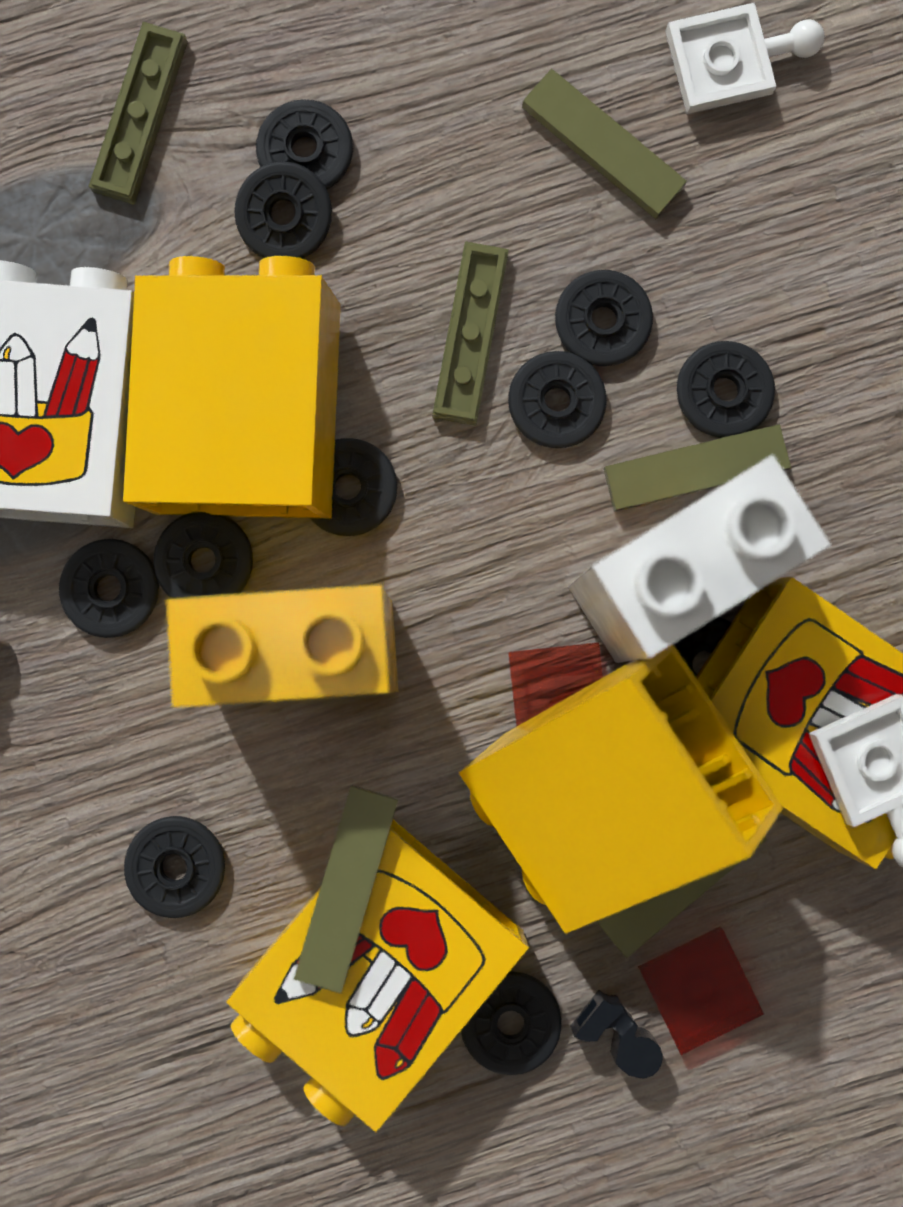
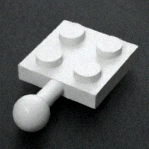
(726, 58)
(866, 764)

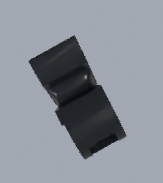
(631, 1046)

